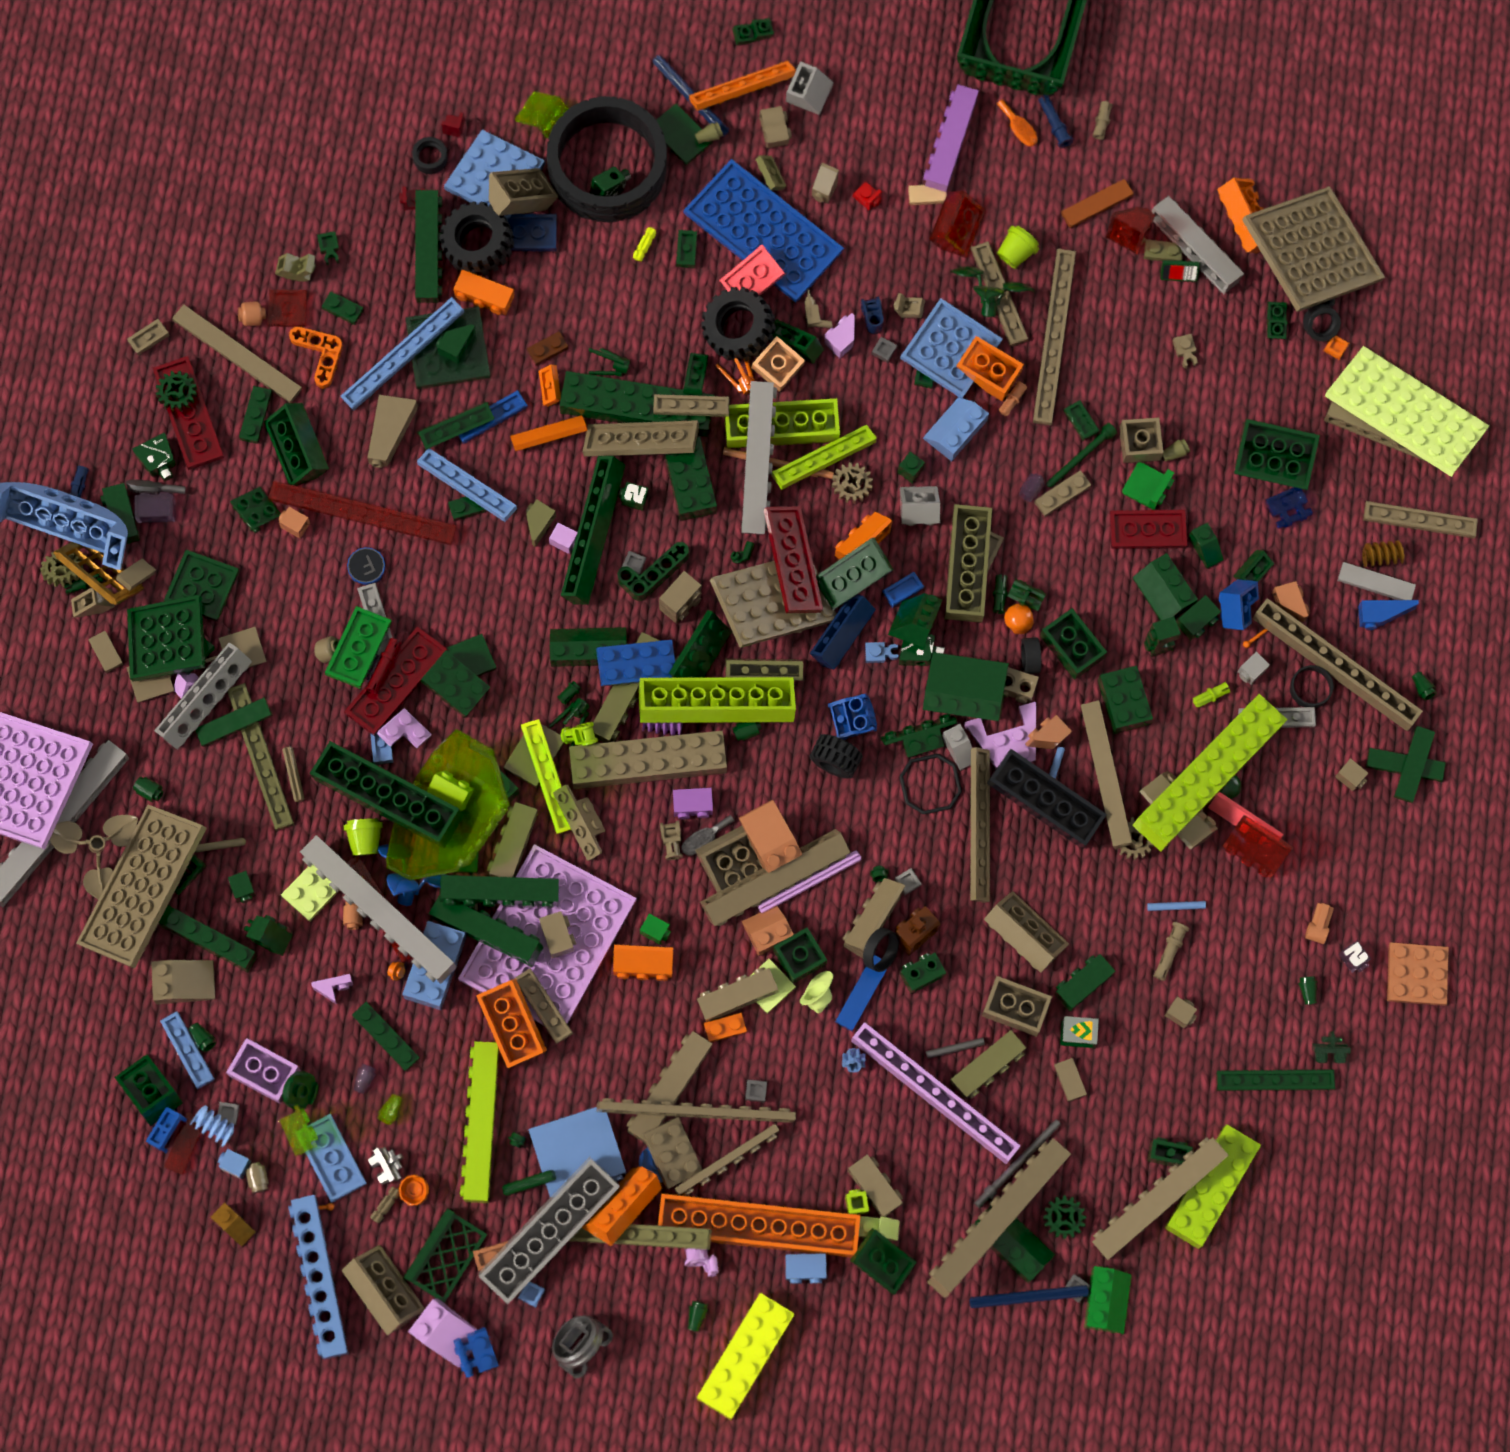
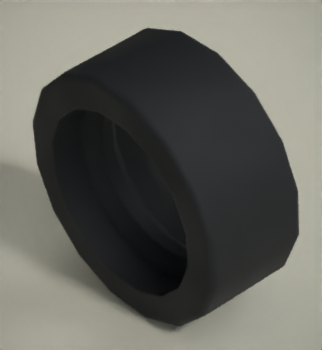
(429, 142)
(1310, 316)
(1031, 655)

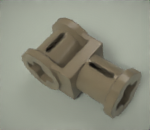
(671, 837)

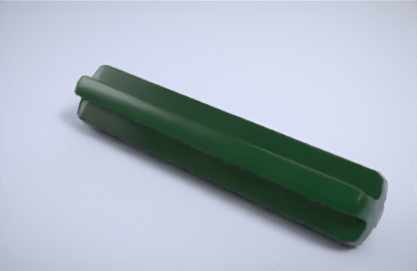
(529, 1182)

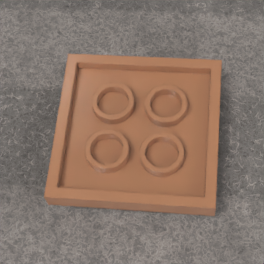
(1417, 974)

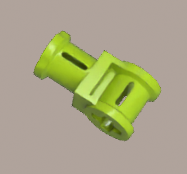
(581, 734)

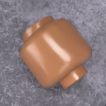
(251, 313)

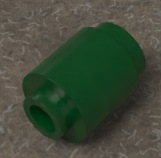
(746, 730)
(148, 789)

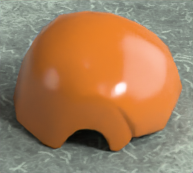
(1019, 619)
(413, 1190)

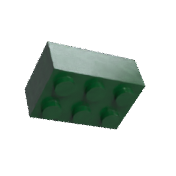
(1073, 644)
(455, 683)
(1125, 699)

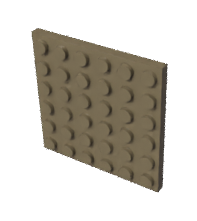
(1313, 248)

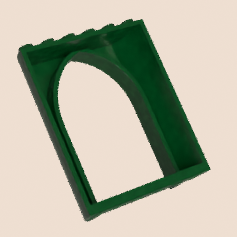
(1043, 78)

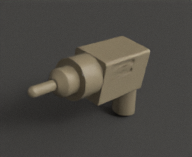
(813, 315)

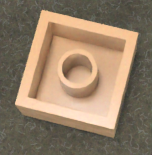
(778, 363)

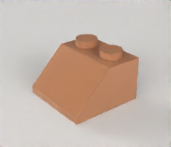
(767, 930)

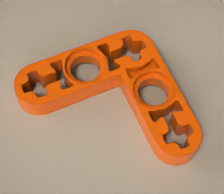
(326, 351)

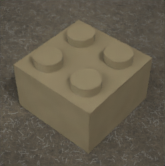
(1141, 440)
(680, 597)

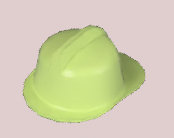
(818, 992)

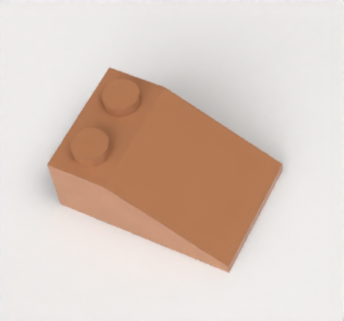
(770, 836)

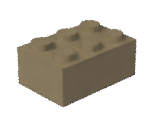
(1016, 1006)

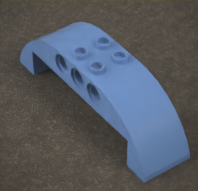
(65, 518)

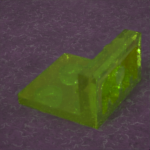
(542, 112)
(299, 1134)

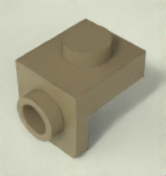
(909, 306)

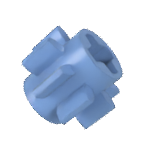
(853, 1060)

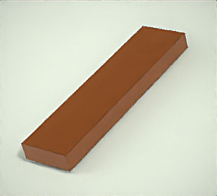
(1097, 203)

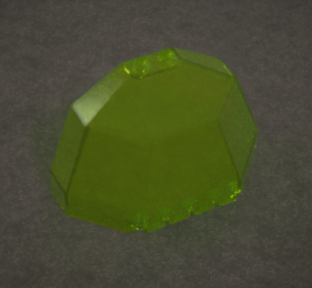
(467, 761)

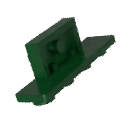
(921, 737)

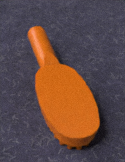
(1019, 126)

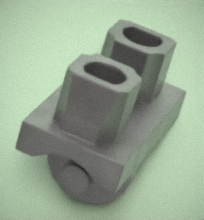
(389, 1163)

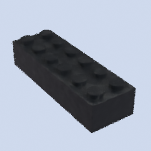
(1046, 798)

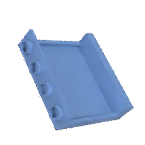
(569, 1143)

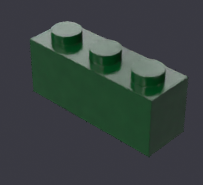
(118, 502)
(1084, 982)

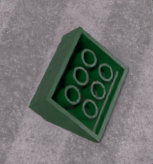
(1276, 454)
(966, 686)

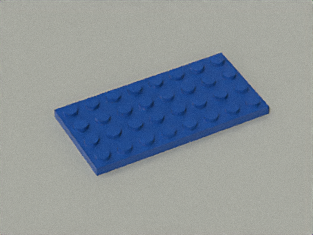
(748, 214)

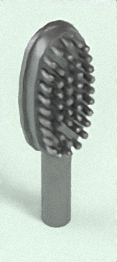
(144, 485)
(704, 836)

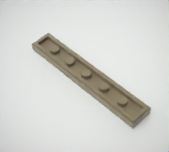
(993, 278)
(1420, 519)

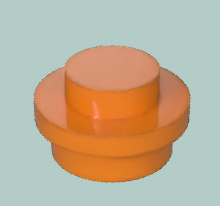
(396, 970)

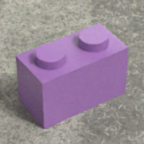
(692, 803)

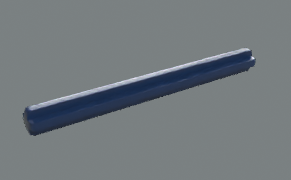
(686, 90)
(1029, 1296)

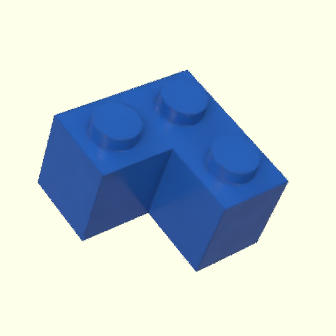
(1236, 604)

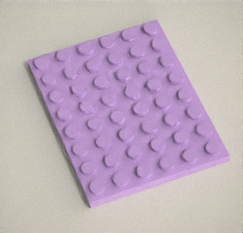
(594, 916)

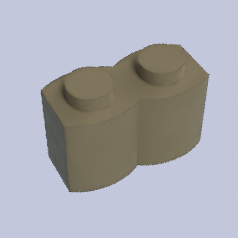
(774, 127)

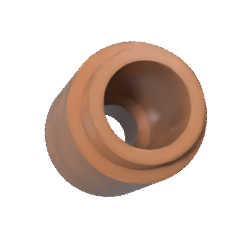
(351, 917)

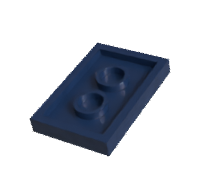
(534, 232)

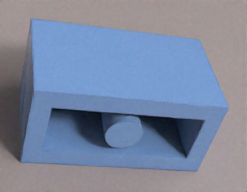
(805, 1267)

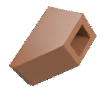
(1290, 600)
(1050, 735)

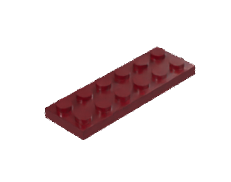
(191, 424)
(793, 559)
(402, 677)

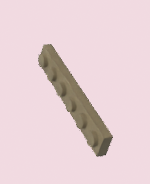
(733, 1157)

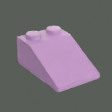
(439, 1328)

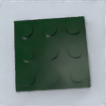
(205, 578)

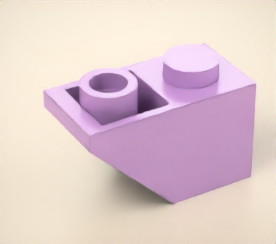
(841, 338)

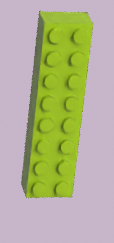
(717, 700)

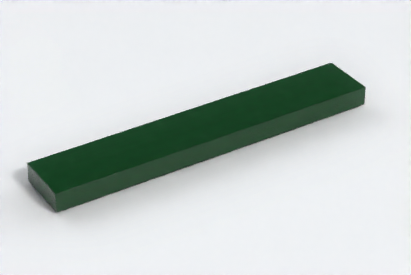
(1275, 1080)

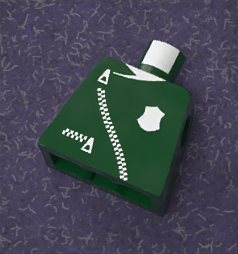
(609, 182)
(156, 456)
(916, 655)

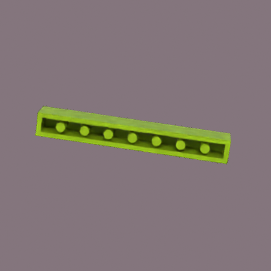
(481, 1122)

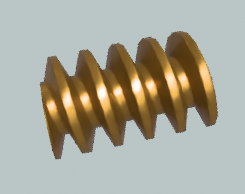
(1382, 552)

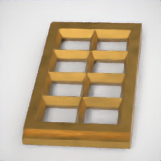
(123, 594)

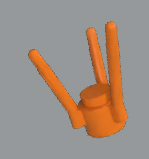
(744, 382)

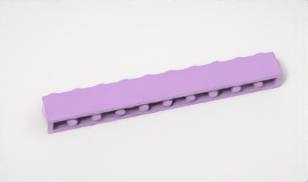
(935, 1093)

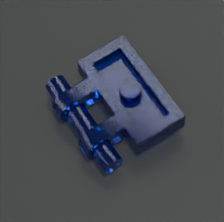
(1287, 501)

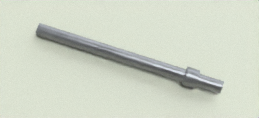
(991, 1190)

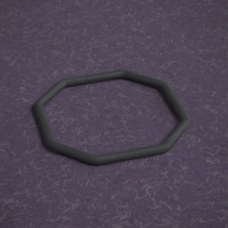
(936, 809)

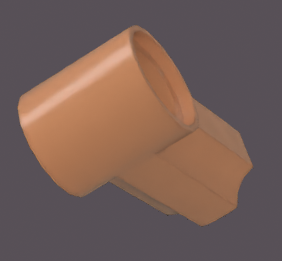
(1318, 927)

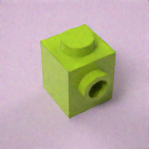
(857, 1202)

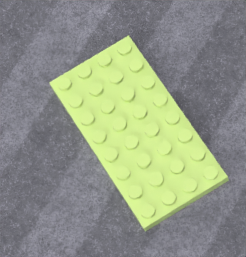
(1407, 411)

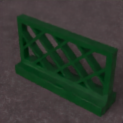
(428, 1250)

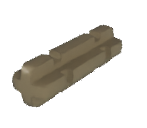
(385, 1205)

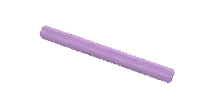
(815, 879)

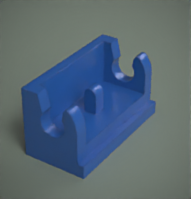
(164, 1129)

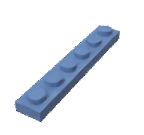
(467, 485)

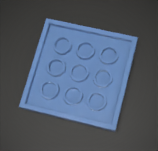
(485, 156)
(942, 344)

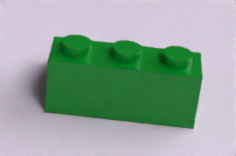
(1107, 1300)

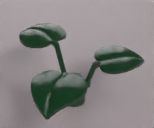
(988, 294)

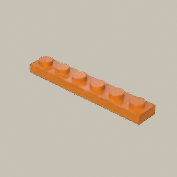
(742, 85)

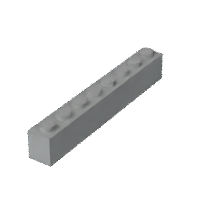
(757, 457)

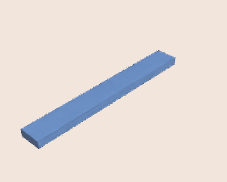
(402, 353)

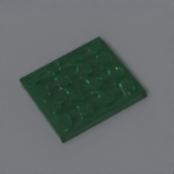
(435, 370)

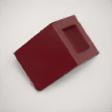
(453, 125)

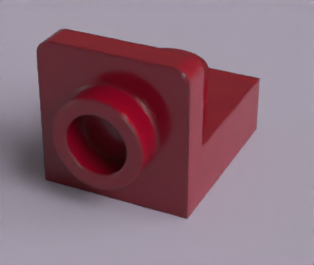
(408, 198)

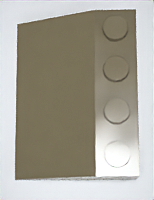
(728, 859)

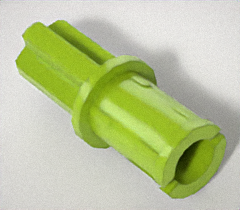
(1211, 695)

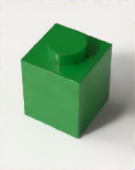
(655, 929)

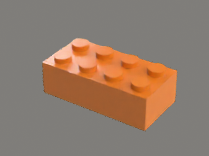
(511, 1023)

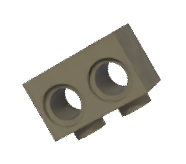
(1017, 680)

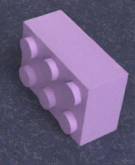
(261, 1070)

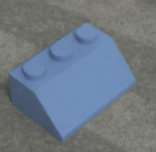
(956, 427)

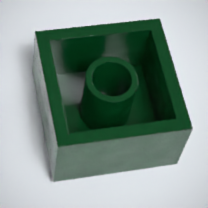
(800, 955)

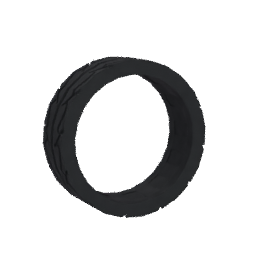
(599, 111)

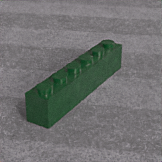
(427, 246)
(499, 890)
(489, 931)
(207, 939)

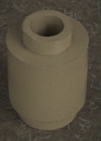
(257, 1177)

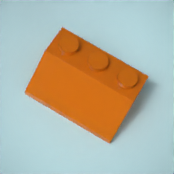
(872, 526)
(643, 962)

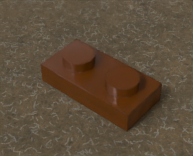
(547, 348)

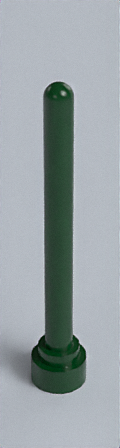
(1108, 431)

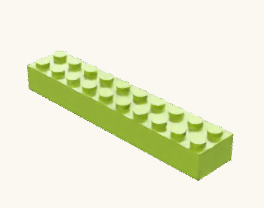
(1209, 772)

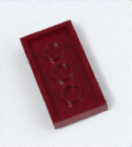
(1148, 529)

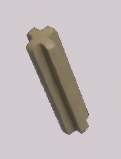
(293, 774)

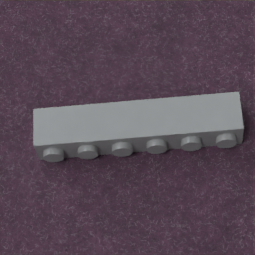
(1196, 245)

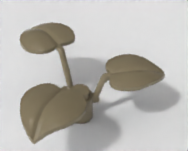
(67, 836)

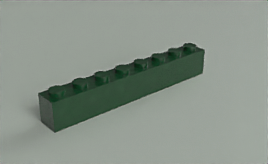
(593, 530)

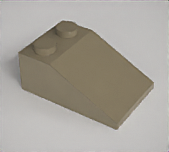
(182, 981)

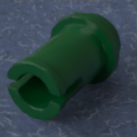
(569, 693)

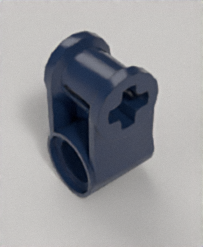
(872, 311)

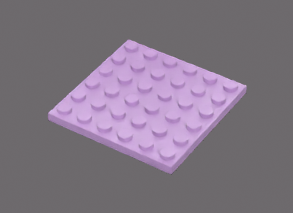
(36, 778)

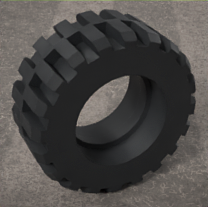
(464, 221)
(726, 305)

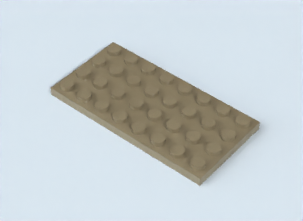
(141, 886)

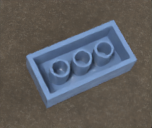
(418, 985)

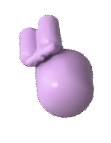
(700, 1258)

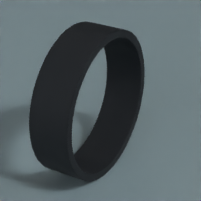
(1313, 668)
(871, 945)

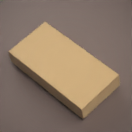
(925, 195)

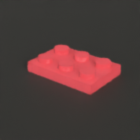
(755, 272)

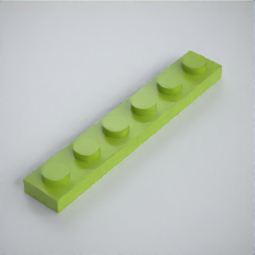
(824, 457)

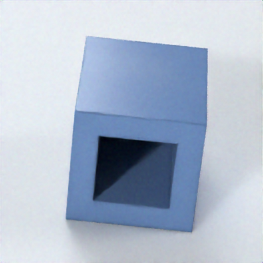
(233, 1163)

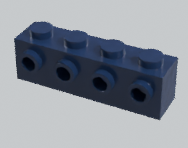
(842, 631)

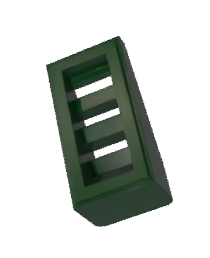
(195, 872)

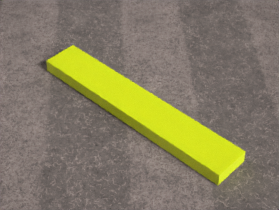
(545, 771)

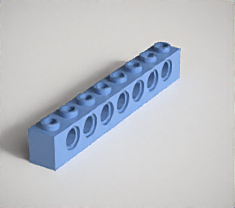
(338, 1346)

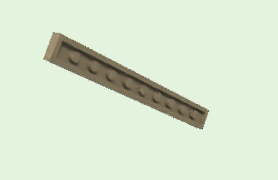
(1054, 337)
(704, 1111)

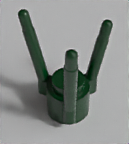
(621, 364)
(577, 709)

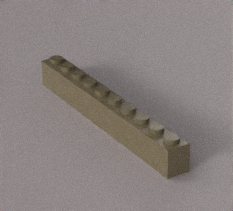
(1337, 664)
(1001, 1215)

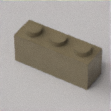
(877, 1187)

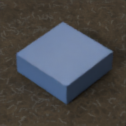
(531, 1294)

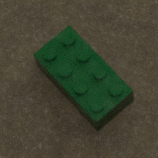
(691, 483)

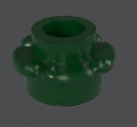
(879, 873)
(517, 1140)

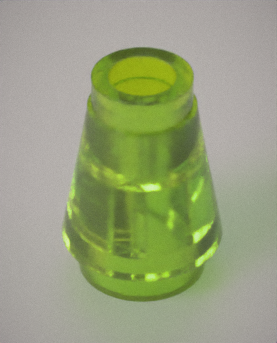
(389, 1110)

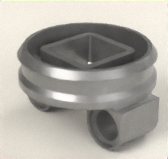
(575, 1361)

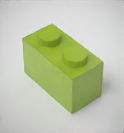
(450, 789)

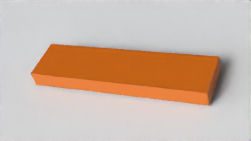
(548, 433)

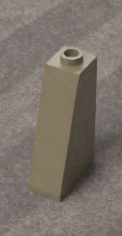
(390, 424)

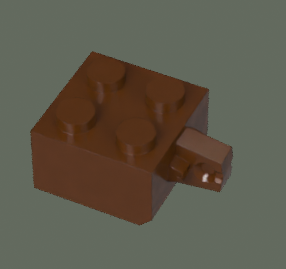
(917, 929)

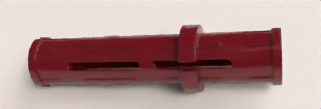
(386, 659)

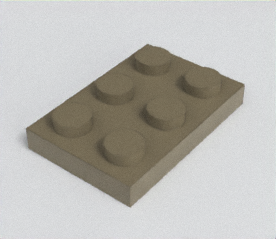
(672, 1152)

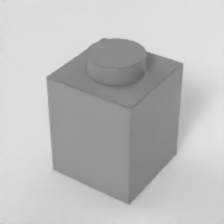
(1253, 668)

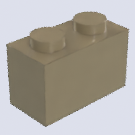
(557, 935)

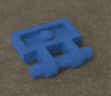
(482, 1351)

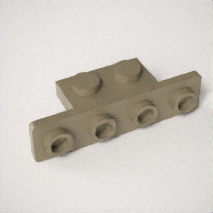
(582, 821)

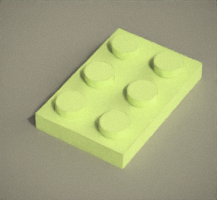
(309, 893)

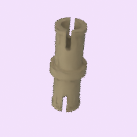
(1102, 120)

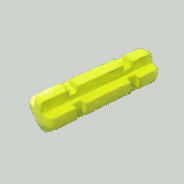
(644, 244)

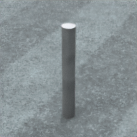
(955, 1048)

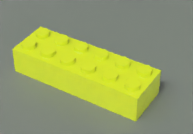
(745, 1356)

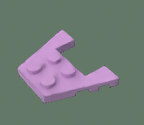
(1003, 741)

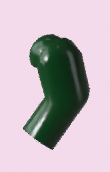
(743, 556)

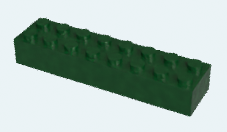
(619, 401)
(387, 794)

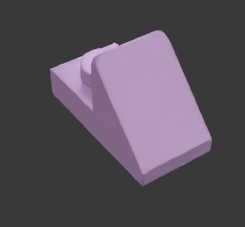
(327, 986)

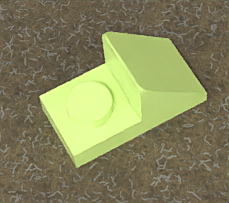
(886, 1226)

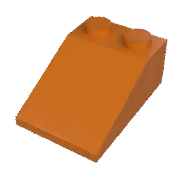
(990, 368)

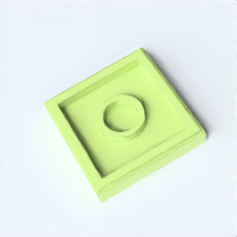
(783, 984)

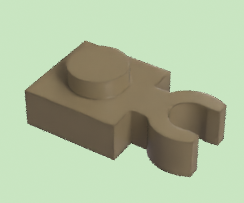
(1185, 347)

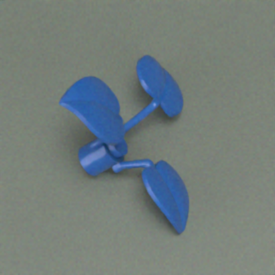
(404, 887)

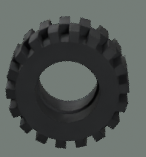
(836, 756)

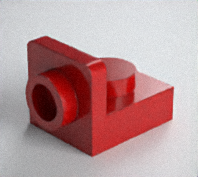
(868, 196)

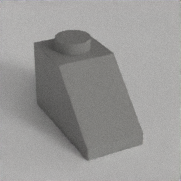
(958, 746)

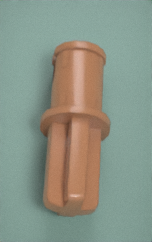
(1012, 398)

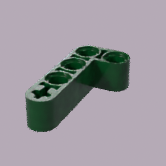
(655, 569)

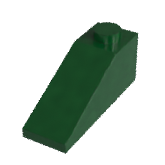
(800, 341)

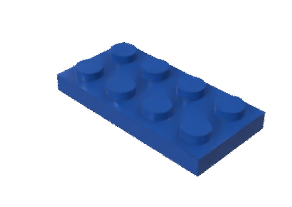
(634, 661)

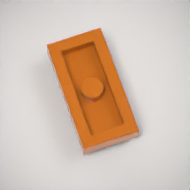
(549, 385)
(725, 1027)

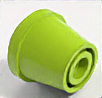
(1017, 246)
(363, 836)

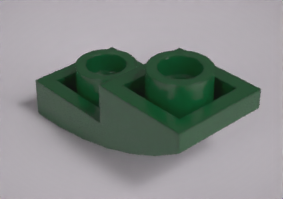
(753, 32)
(1276, 320)

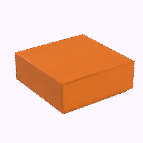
(1336, 347)

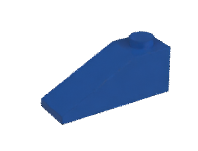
(1379, 612)

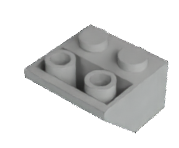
(809, 88)

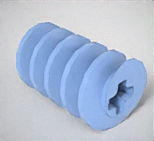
(213, 1125)

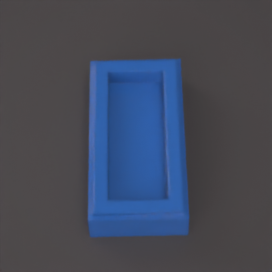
(903, 589)

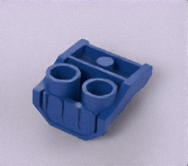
(853, 716)

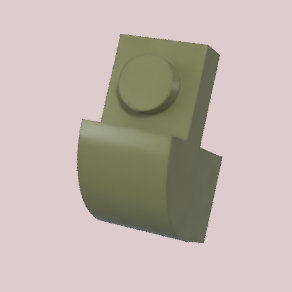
(295, 267)

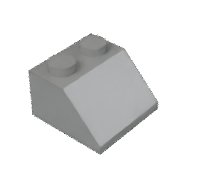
(919, 505)

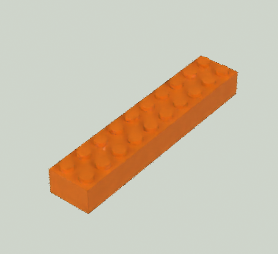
(764, 1225)

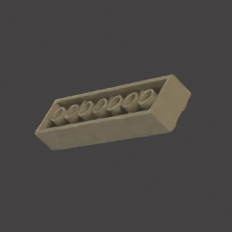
(648, 759)

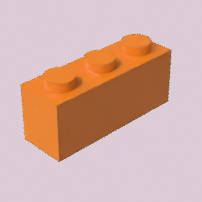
(483, 293)

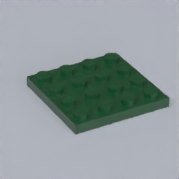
(165, 638)

